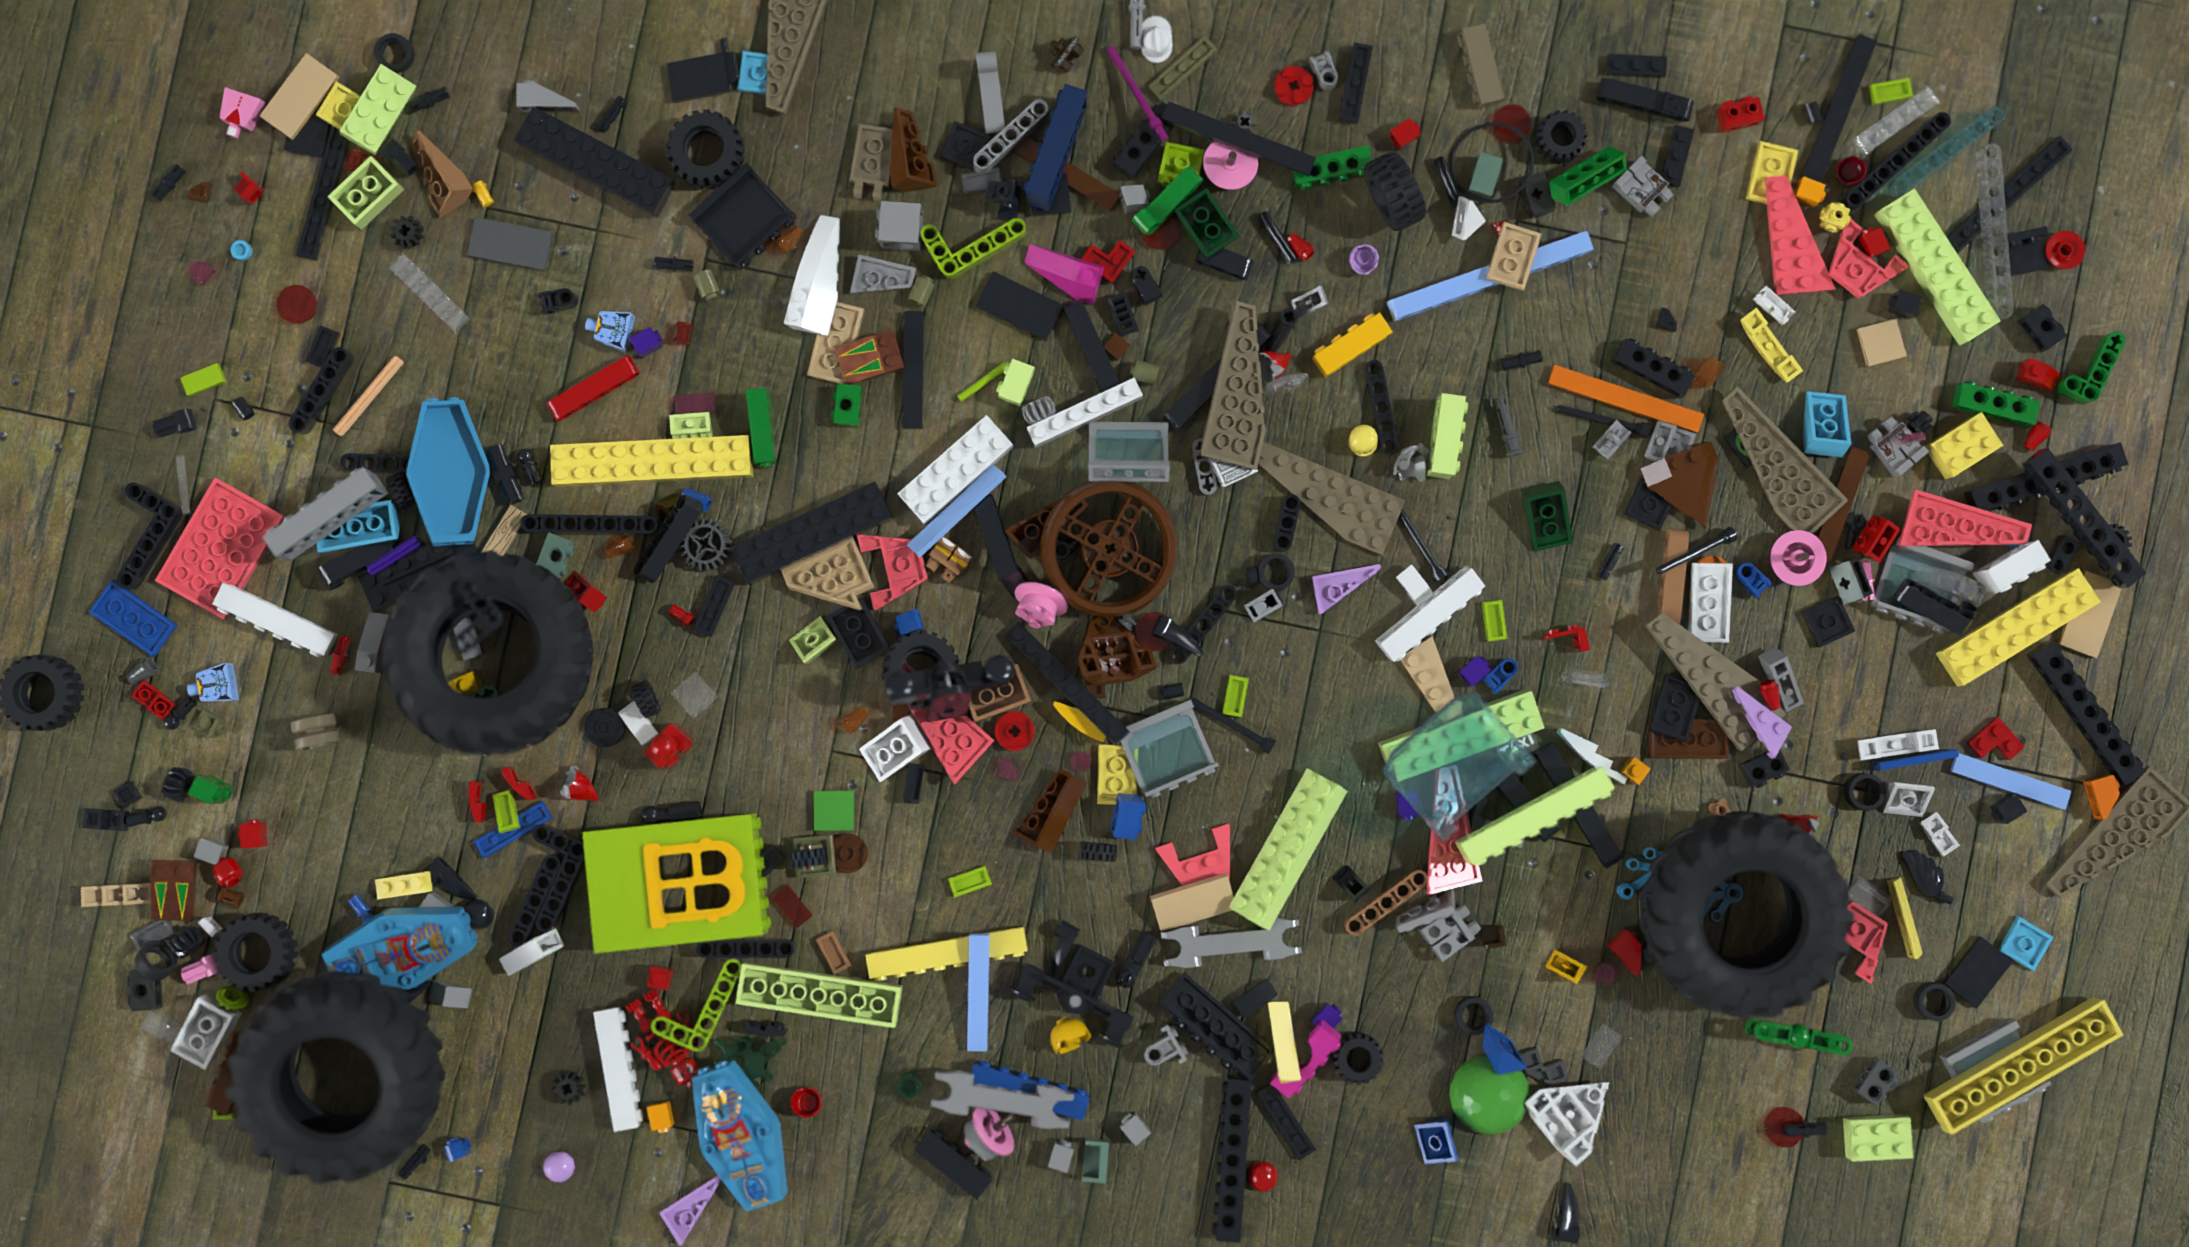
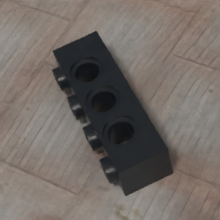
(1131, 167)
(1624, 359)

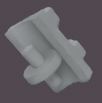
(1611, 439)

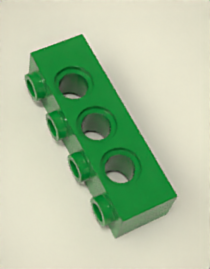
(1359, 155)
(1588, 175)
(2027, 406)

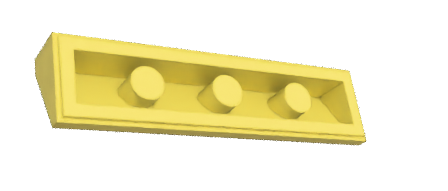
(1904, 918)
(1284, 1042)

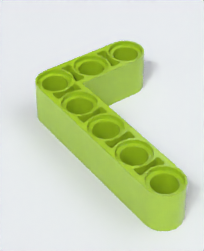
(972, 249)
(706, 1013)

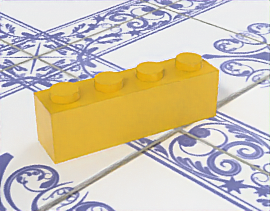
(1351, 345)

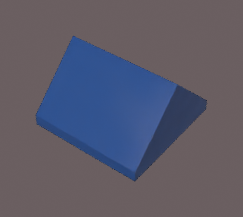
(1501, 1051)
(1436, 1141)

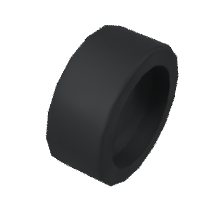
(386, 40)
(1276, 557)
(1849, 789)
(150, 971)
(1949, 1003)
(1489, 1015)

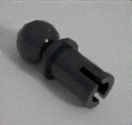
(525, 456)
(173, 721)
(156, 814)

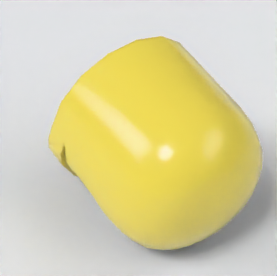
(1362, 440)

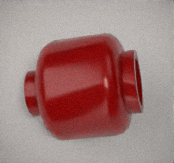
(227, 872)

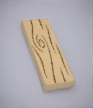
(505, 531)

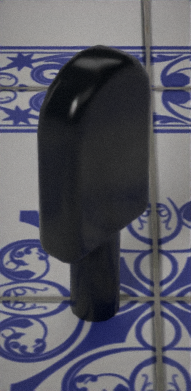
(731, 62)

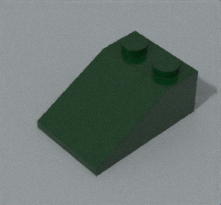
(1205, 223)
(1547, 515)

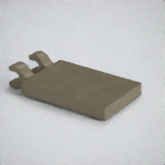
(871, 160)

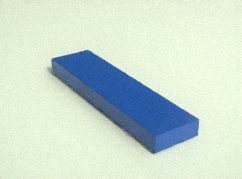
(1916, 759)
(528, 821)

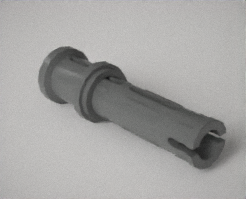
(1509, 436)

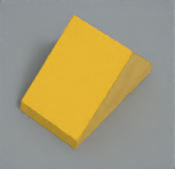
(1566, 966)

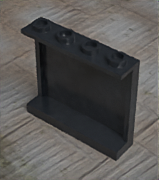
(743, 216)

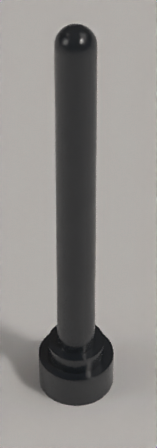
(1641, 429)
(1726, 536)
(1437, 571)
(1265, 743)

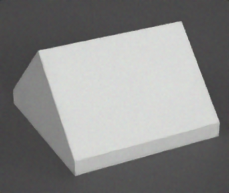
(1906, 798)

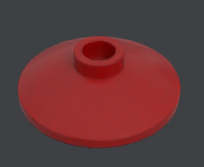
(2073, 247)

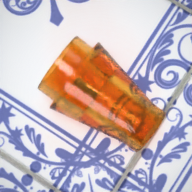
(789, 239)
(621, 546)
(854, 720)

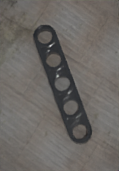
(1382, 397)
(379, 459)
(1207, 615)

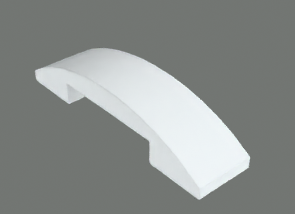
(1897, 744)

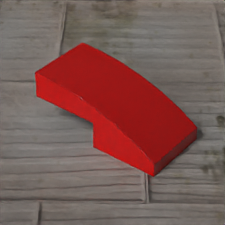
(523, 788)
(477, 808)

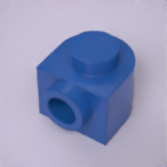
(457, 1148)

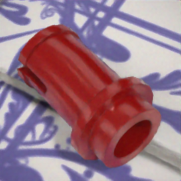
(681, 615)

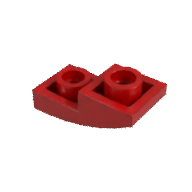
(153, 699)

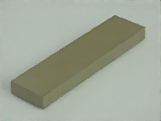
(1182, 69)

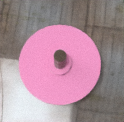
(1229, 167)

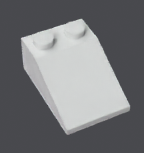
(895, 747)
(205, 1031)

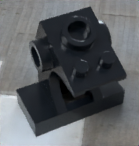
(1008, 195)

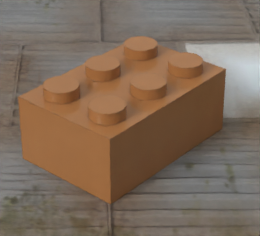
(998, 700)

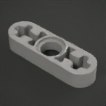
(1202, 482)

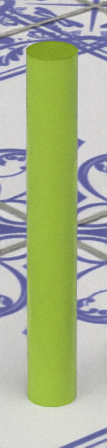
(982, 382)

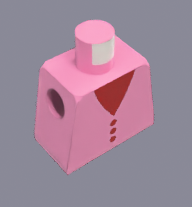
(240, 111)

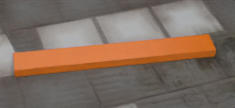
(1625, 398)

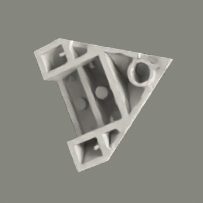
(1569, 1117)

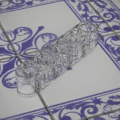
(1895, 121)
(428, 292)

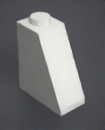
(531, 952)

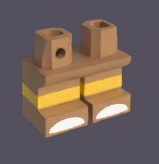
(941, 554)

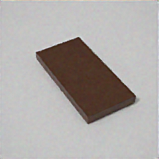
(1705, 742)

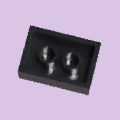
(859, 634)

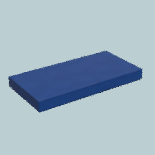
(133, 618)

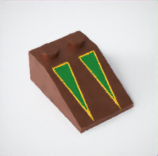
(869, 357)
(172, 890)

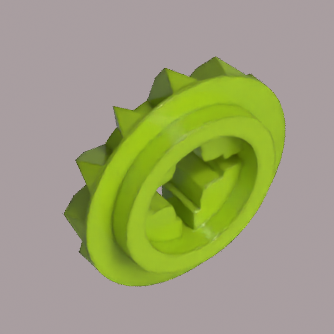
(239, 997)

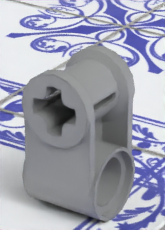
(1323, 67)

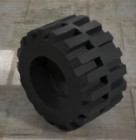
(1571, 125)
(1365, 1073)

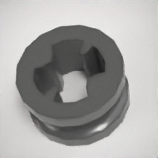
(1127, 622)

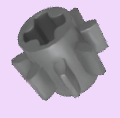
(1244, 118)

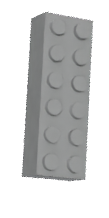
(325, 514)

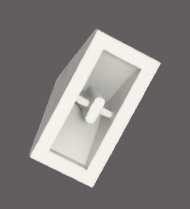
(1467, 219)

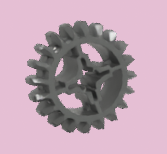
(696, 560)

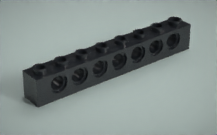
(2112, 455)
(2131, 570)
(2040, 658)
(1232, 1231)

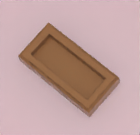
(833, 952)

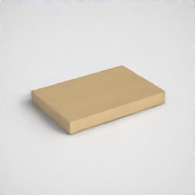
(1513, 256)

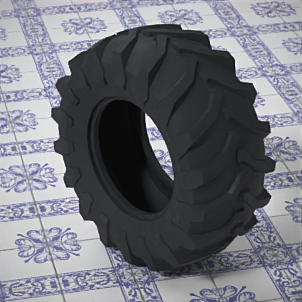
(430, 612)
(1800, 955)
(294, 1128)

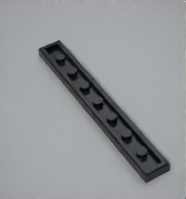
(1839, 108)
(1238, 139)
(2013, 190)
(320, 203)

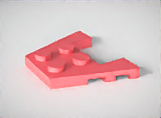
(1855, 269)
(902, 566)
(1203, 865)
(1867, 937)

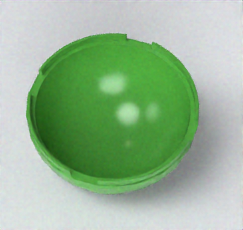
(1488, 1100)

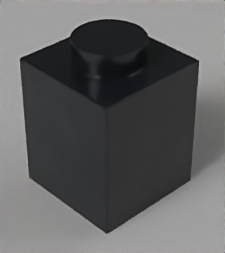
(1904, 304)
(2008, 809)

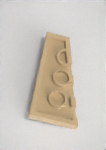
(1428, 673)

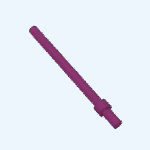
(1155, 122)

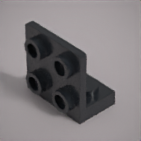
(2027, 251)

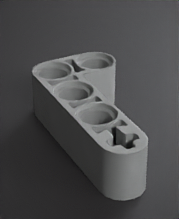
(990, 92)

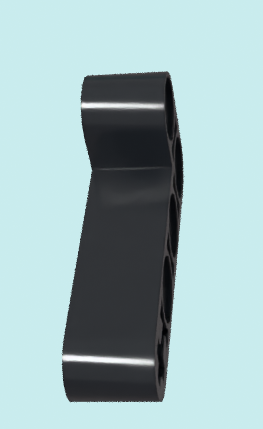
(351, 563)
(1936, 607)

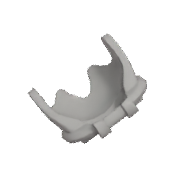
(1412, 466)

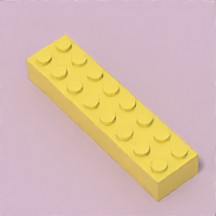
(2018, 627)

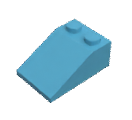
(1826, 425)

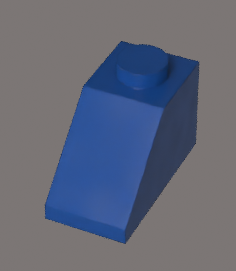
(908, 622)

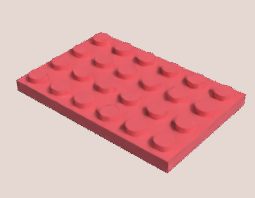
(218, 545)

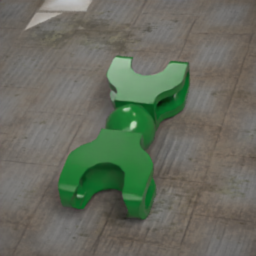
(1798, 1036)

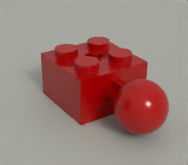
(669, 746)

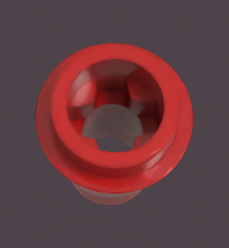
(1302, 248)
(2038, 433)
(1770, 692)

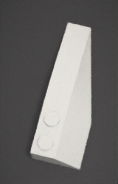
(815, 285)

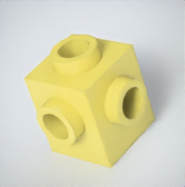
(1830, 221)

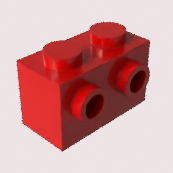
(1740, 114)
(1876, 538)

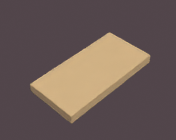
(299, 96)
(843, 330)
(2089, 629)
(1192, 902)

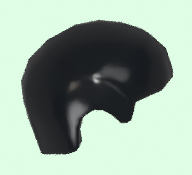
(480, 913)

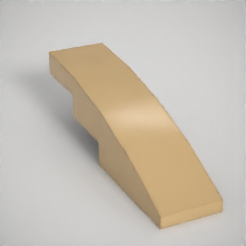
(115, 894)

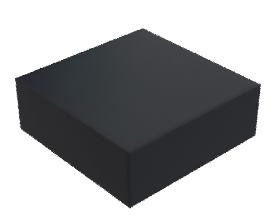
(127, 794)

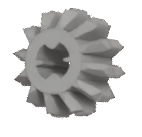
(1038, 410)

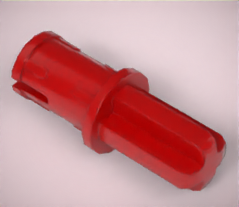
(340, 655)

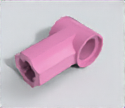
(200, 969)

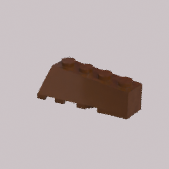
(1028, 532)
(1051, 811)
(217, 1095)

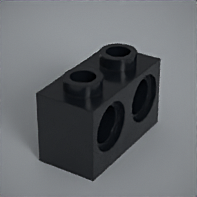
(1762, 763)

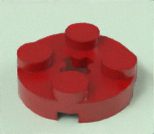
(1298, 96)
(1023, 738)

